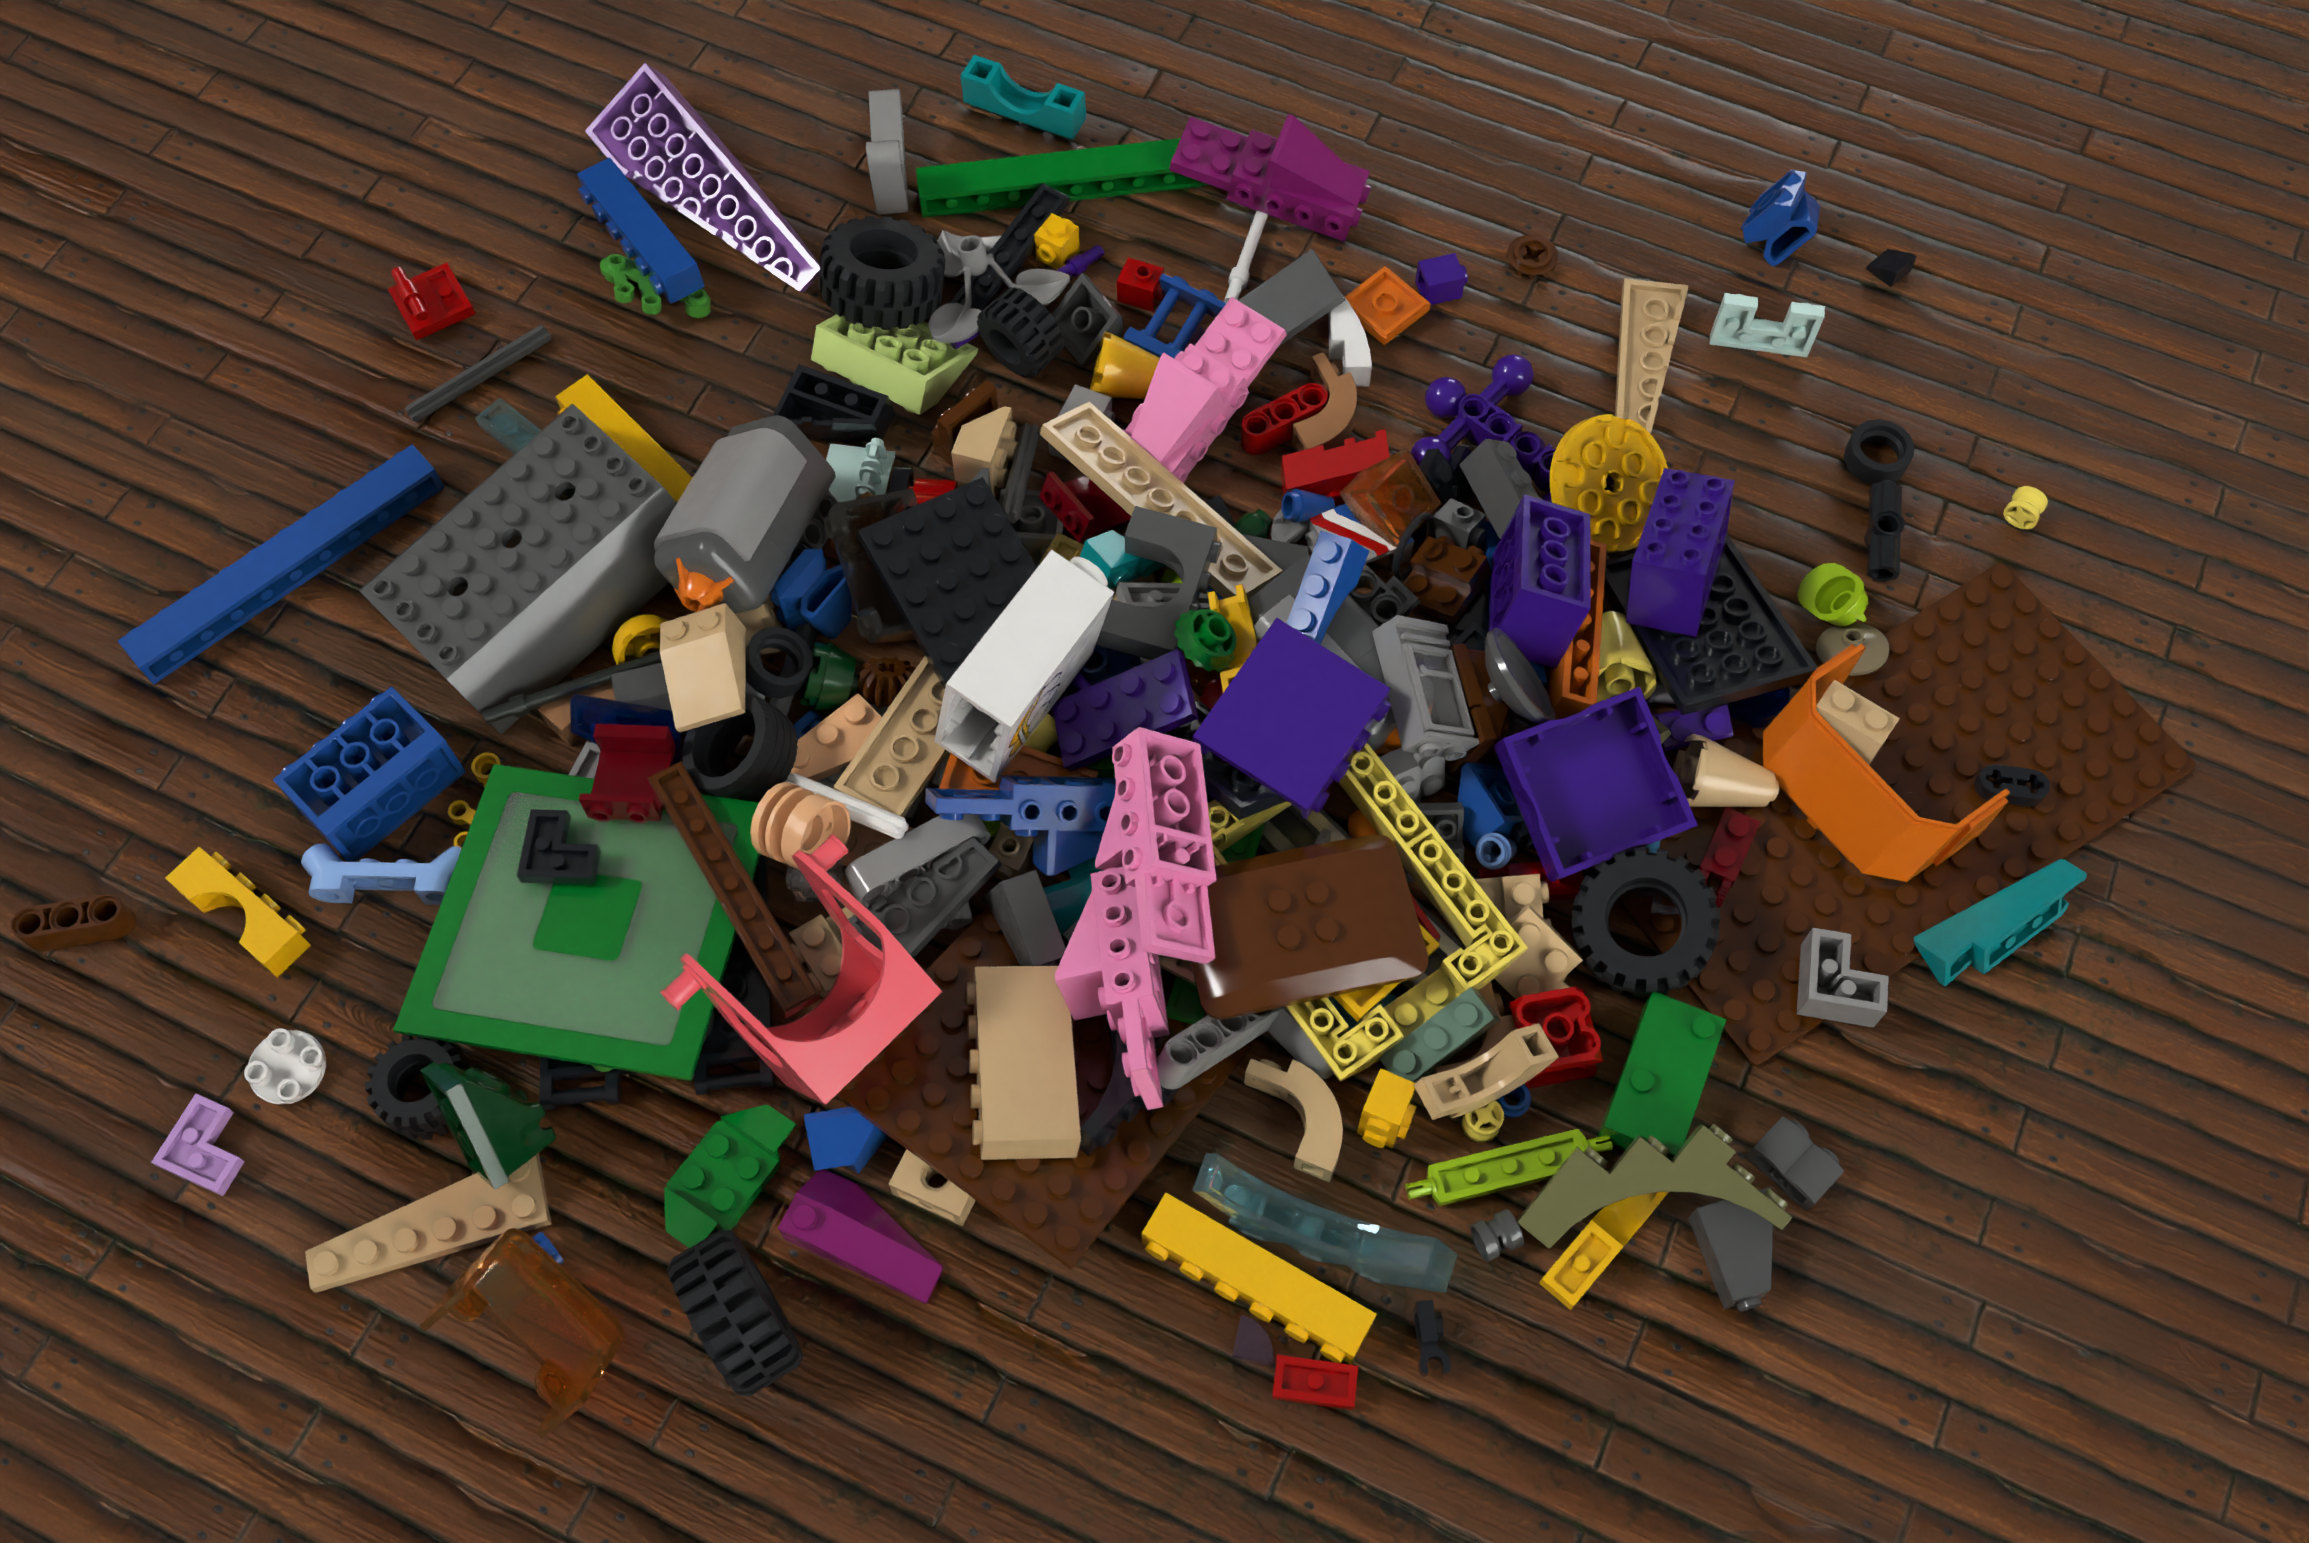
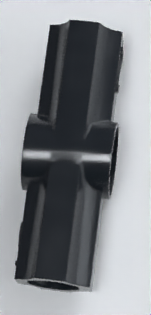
(1884, 531)

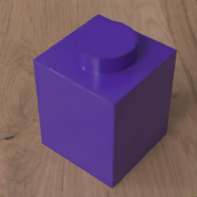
(1441, 278)

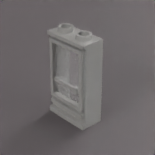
(1424, 688)

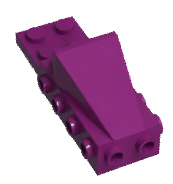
(1279, 176)

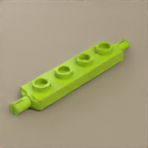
(1501, 1167)

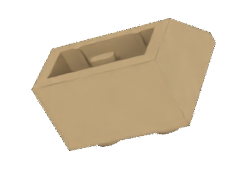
(986, 444)

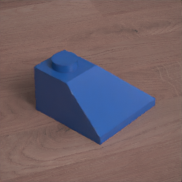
(1486, 802)

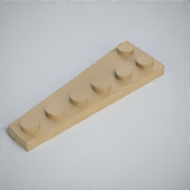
(1645, 345)
(432, 1227)

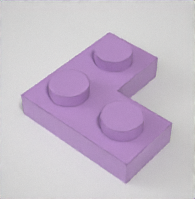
(191, 1151)

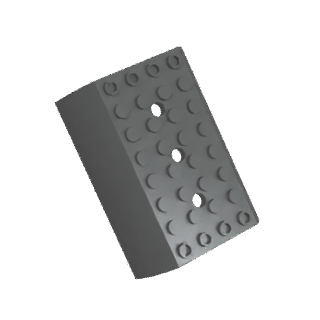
(553, 596)

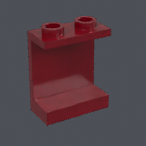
(1082, 507)
(622, 773)

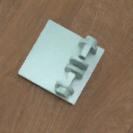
(860, 469)

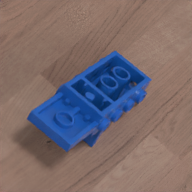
(1060, 813)

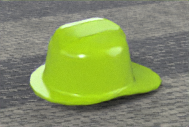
(1833, 594)

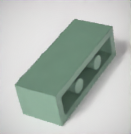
(1441, 1036)

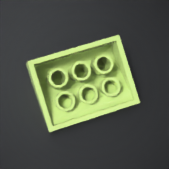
(893, 362)

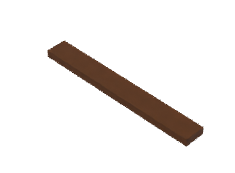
(734, 890)

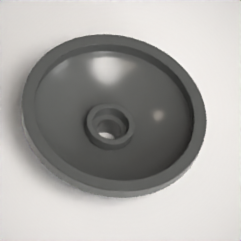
(1515, 679)

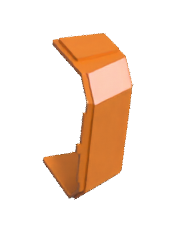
(1848, 797)

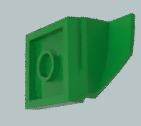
(724, 1173)

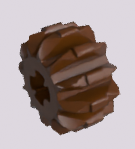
(883, 679)

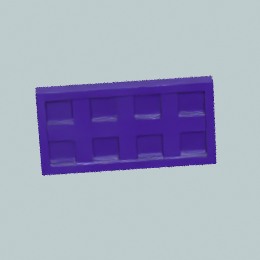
(1100, 716)

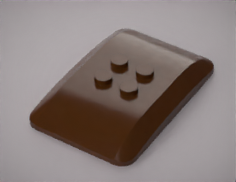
(1309, 927)

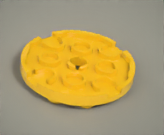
(1580, 471)

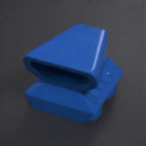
(1783, 217)
(813, 595)

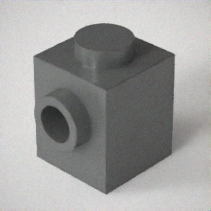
(1460, 524)

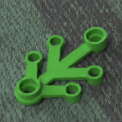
(619, 269)

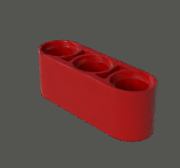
(1276, 419)

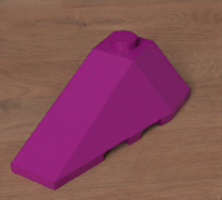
(853, 1231)

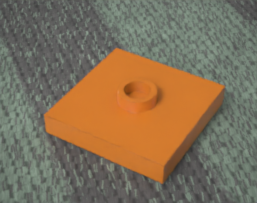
(1386, 305)

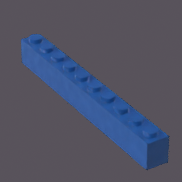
(281, 564)

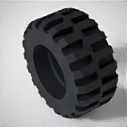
(881, 272)
(1661, 875)
(734, 1313)

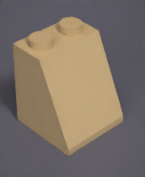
(1856, 719)

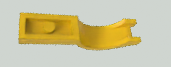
(1238, 613)
(1598, 1246)

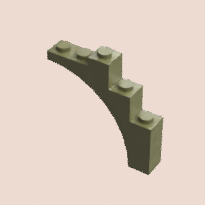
(1698, 1167)

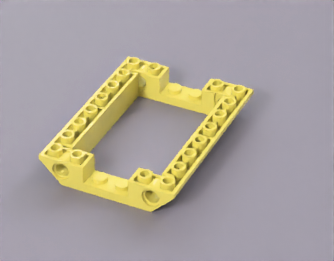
(1444, 880)

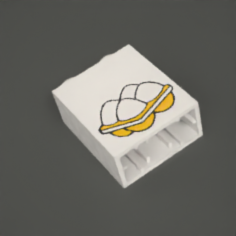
(1023, 664)

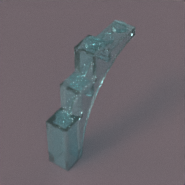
(1321, 1234)

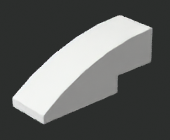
(1349, 343)

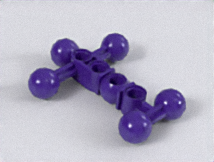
(1481, 419)

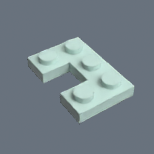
(1738, 329)

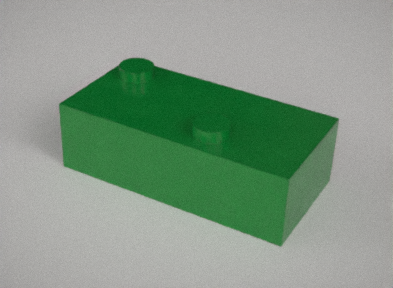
(1662, 1074)

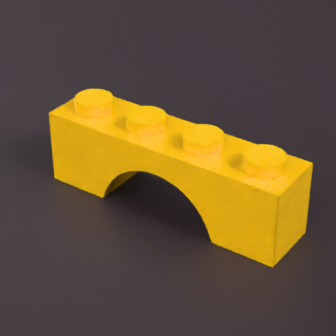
(266, 934)

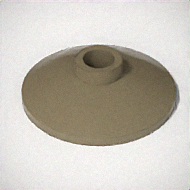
(1839, 638)

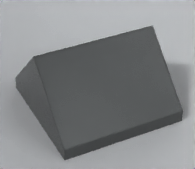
(1084, 318)

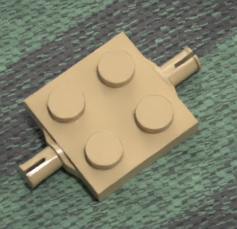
(1545, 961)

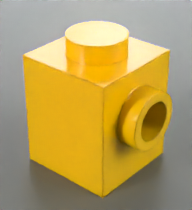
(1056, 241)

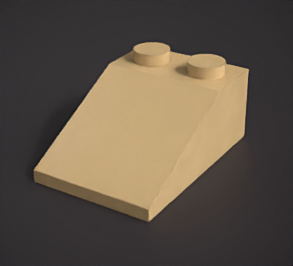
(704, 666)

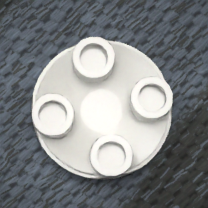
(286, 1066)

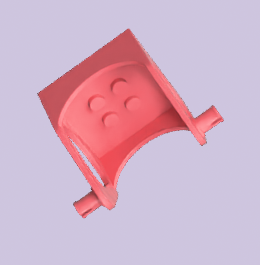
(858, 1017)

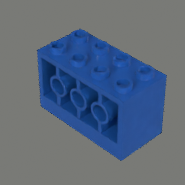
(370, 775)

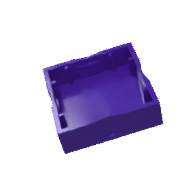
(1594, 784)

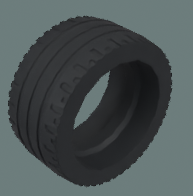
(767, 760)

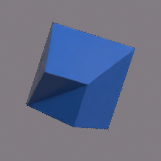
(841, 1139)

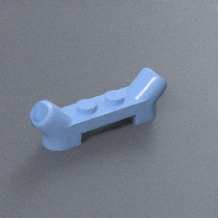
(337, 880)

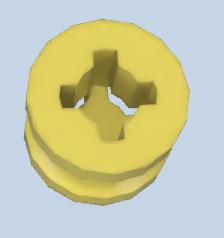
(2025, 507)
(1489, 1114)

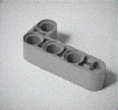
(895, 862)

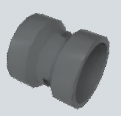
(1496, 1235)

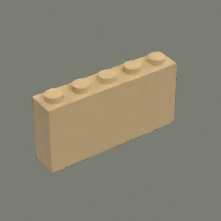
(1022, 1064)

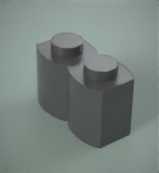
(1795, 1162)

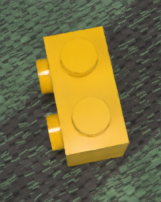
(1387, 1110)

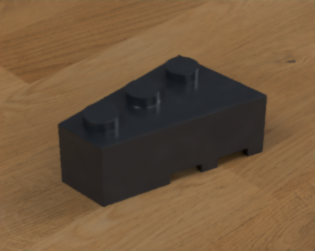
(834, 408)

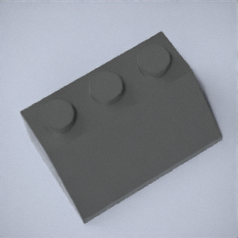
(1497, 481)

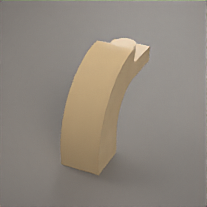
(1489, 1076)
(1315, 1106)

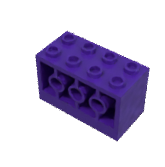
(1679, 552)
(1542, 579)

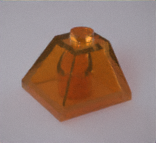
(1390, 496)

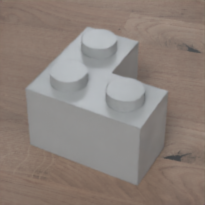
(1831, 989)

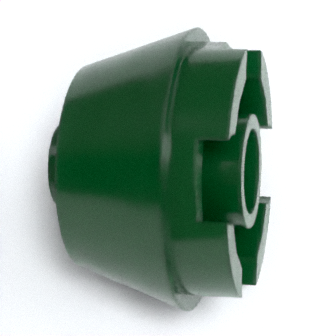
(830, 678)

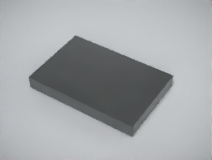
(1296, 295)

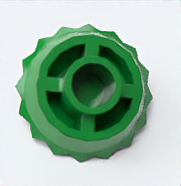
(1206, 639)

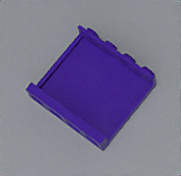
(1294, 717)

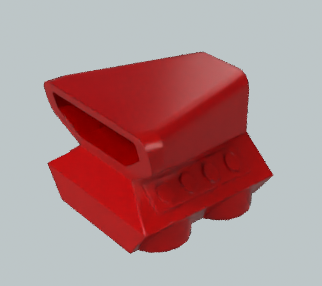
(1568, 1026)

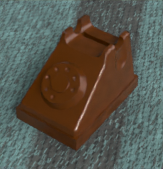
(1488, 717)

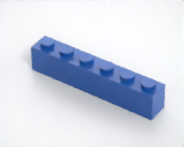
(639, 230)

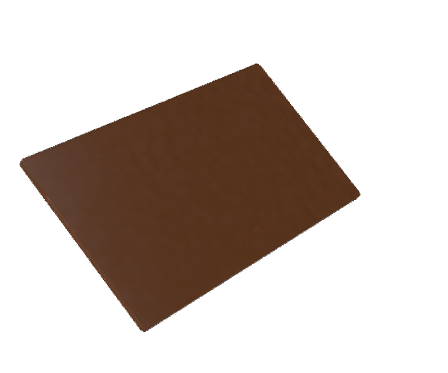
(1974, 687)

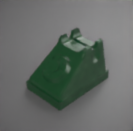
(488, 1120)

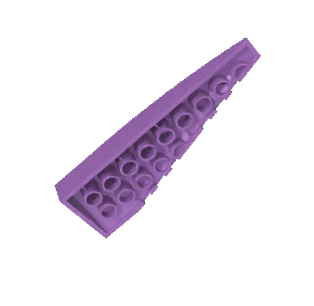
(681, 161)

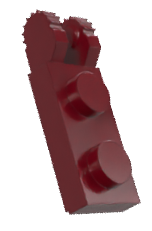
(1728, 850)

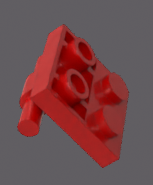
(430, 300)

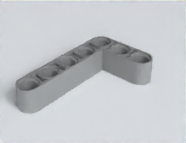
(887, 152)
(1215, 1039)

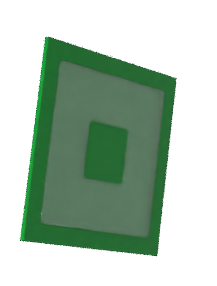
(575, 964)

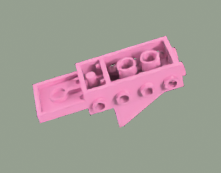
(1203, 387)
(1163, 842)
(1113, 976)

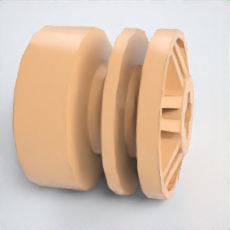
(796, 820)

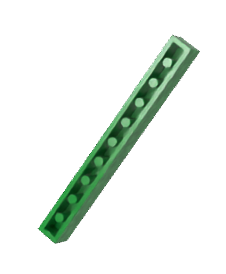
(1076, 173)

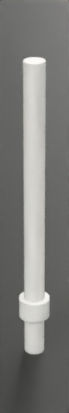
(1239, 275)

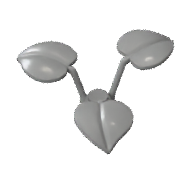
(968, 255)

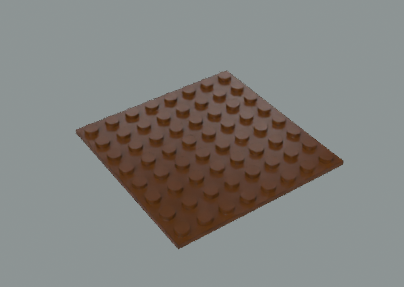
(923, 1101)

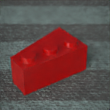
(1332, 469)

